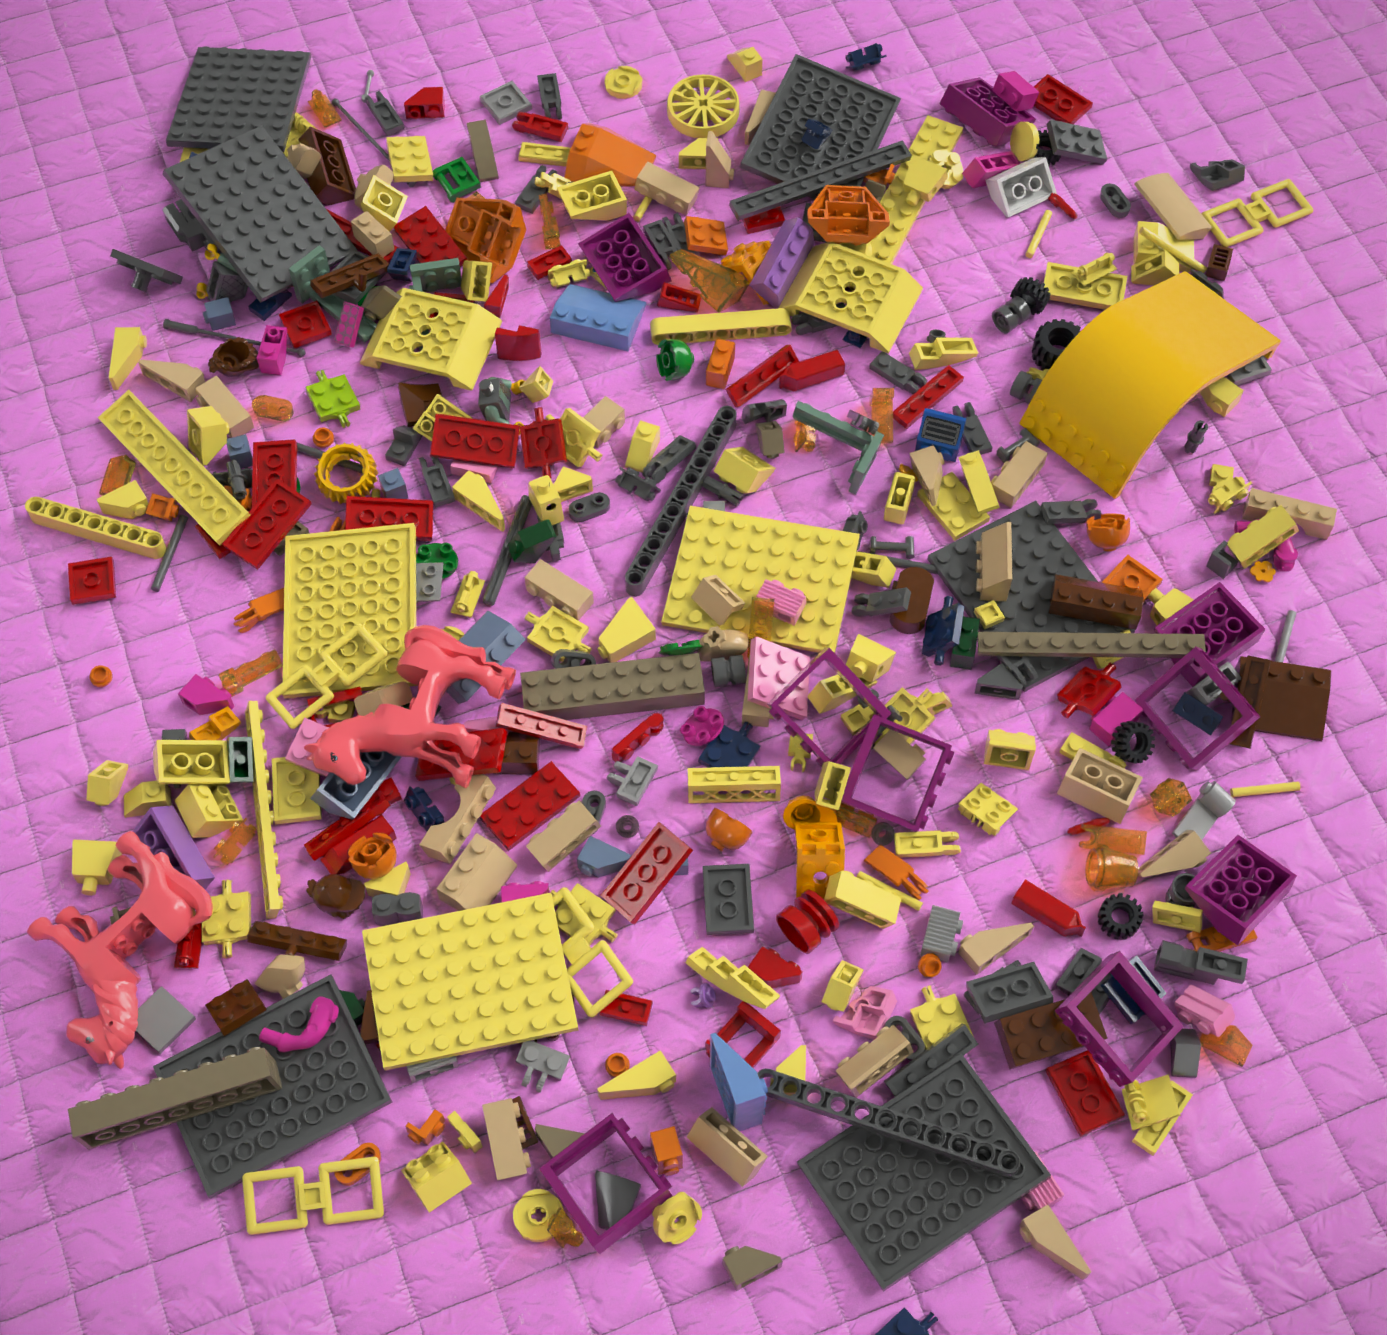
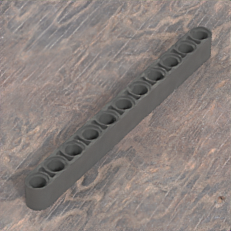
(674, 506)
(899, 1119)

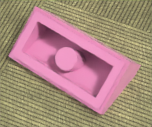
(486, 471)

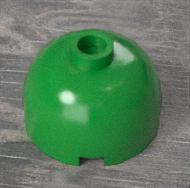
(674, 359)

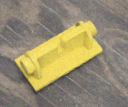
(1096, 269)
(560, 274)
(1236, 490)
(468, 595)

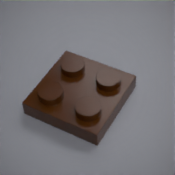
(235, 1007)

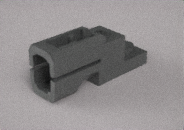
(187, 226)
(1199, 965)

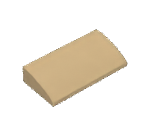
(1173, 206)

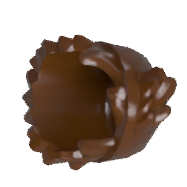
(234, 357)
(336, 894)

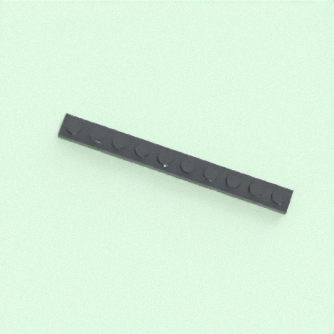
(815, 181)

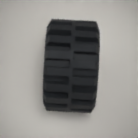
(1051, 334)

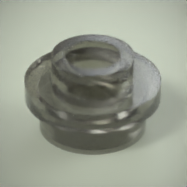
(627, 820)
(887, 838)

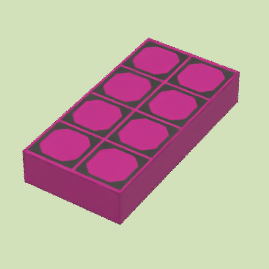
(349, 324)

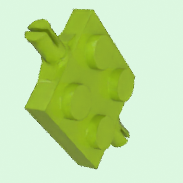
(333, 398)

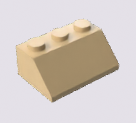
(994, 563)
(1099, 785)
(476, 875)
(874, 1060)

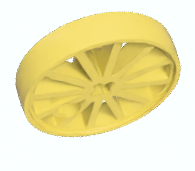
(703, 107)

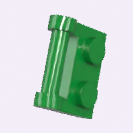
(461, 175)

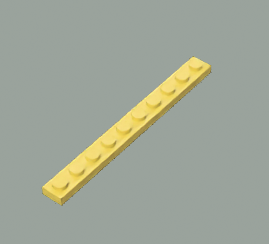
(264, 817)

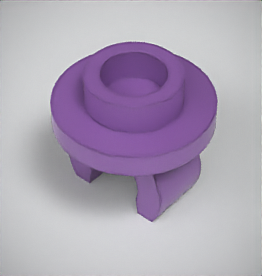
(706, 997)

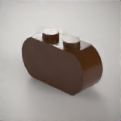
(920, 584)

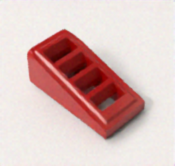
(497, 298)
(667, 300)

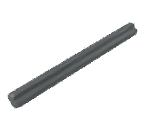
(505, 557)

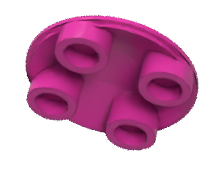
(702, 726)

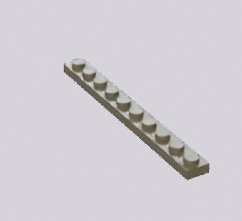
(1088, 644)

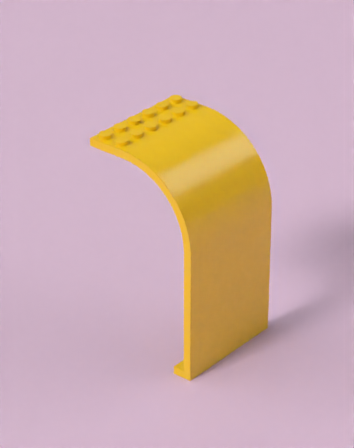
(1136, 372)

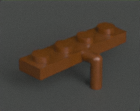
(350, 275)
(1252, 690)
(297, 941)

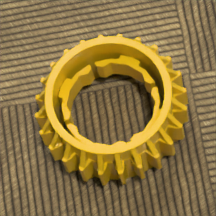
(337, 454)

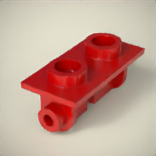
(189, 949)

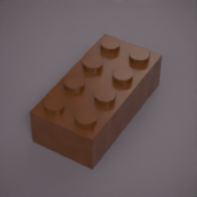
(1041, 1034)

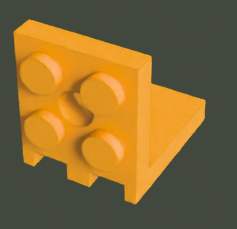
(747, 259)
(818, 850)

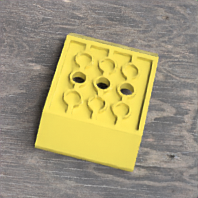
(875, 307)
(453, 348)

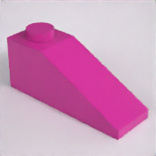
(987, 167)

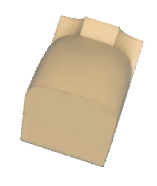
(303, 159)
(381, 172)
(722, 644)
(395, 694)
(283, 975)

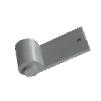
(1205, 810)

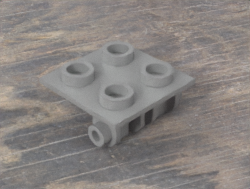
(428, 581)

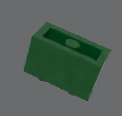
(964, 653)

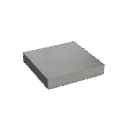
(505, 102)
(162, 1020)

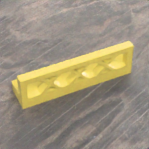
(734, 780)

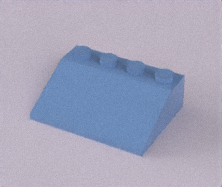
(596, 317)
(738, 1085)

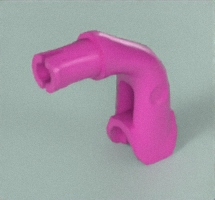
(1284, 554)
(322, 1013)

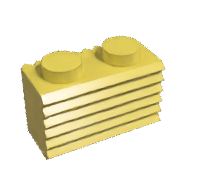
(899, 498)

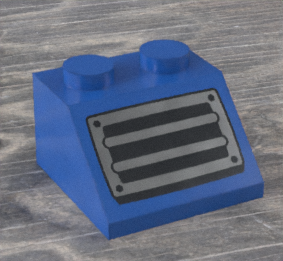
(942, 431)

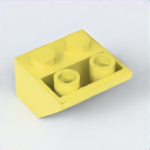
(207, 809)
(436, 1176)

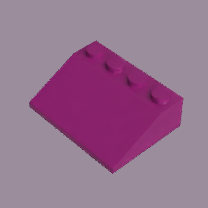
(983, 110)
(625, 260)
(1225, 624)
(1239, 888)

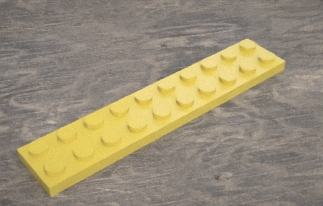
(932, 136)
(174, 467)

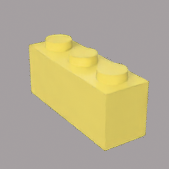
(1262, 536)
(862, 899)

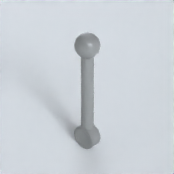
(370, 73)

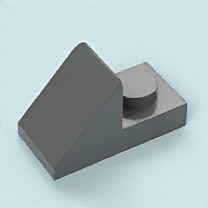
(403, 446)

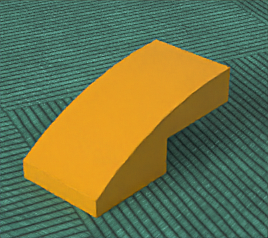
(218, 727)

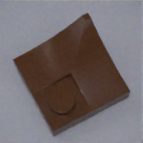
(416, 399)

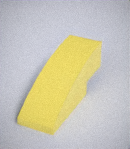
(942, 352)

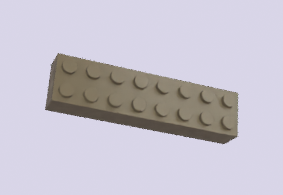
(615, 687)
(174, 1098)

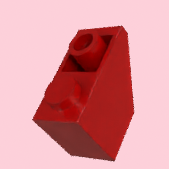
(426, 103)
(775, 970)

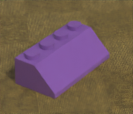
(783, 261)
(166, 833)

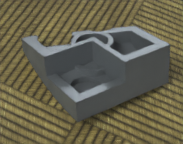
(1219, 173)
(769, 410)
(614, 1198)

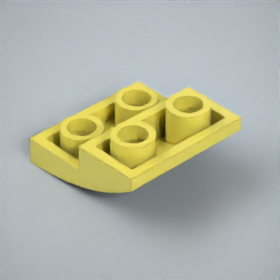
(439, 405)

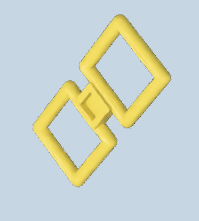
(1257, 212)
(325, 675)
(580, 954)
(312, 1195)

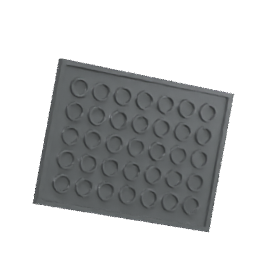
(813, 91)
(236, 93)
(257, 210)
(1037, 556)
(319, 1093)
(912, 1203)

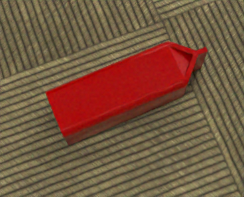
(812, 371)
(337, 857)
(1048, 910)

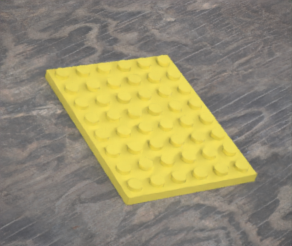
(751, 549)
(345, 582)
(468, 981)

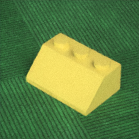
(191, 762)

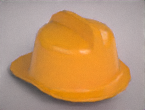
(805, 810)

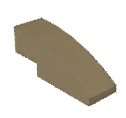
(482, 150)

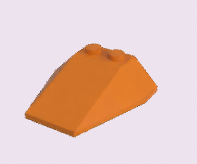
(603, 150)
(847, 215)
(487, 232)

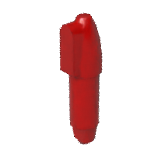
(1058, 201)
(1098, 821)

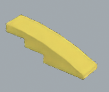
(737, 982)

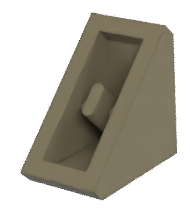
(555, 1139)

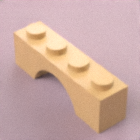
(1312, 517)
(444, 840)

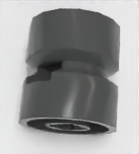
(1011, 314)
(1022, 385)
(728, 670)
(1177, 894)

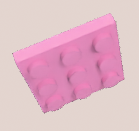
(771, 671)

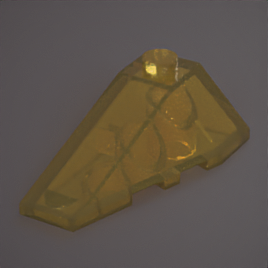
(719, 285)

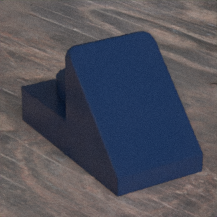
(816, 133)
(400, 264)
(269, 306)

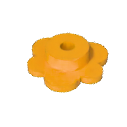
(907, 470)
(1263, 571)

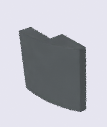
(1077, 971)

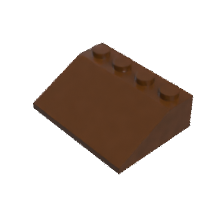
(1292, 700)

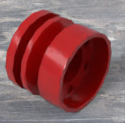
(807, 921)

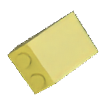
(594, 198)
(1145, 248)

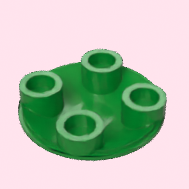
(439, 553)
(686, 648)

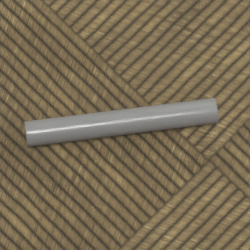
(1285, 636)

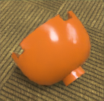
(1108, 531)
(726, 831)
(373, 856)

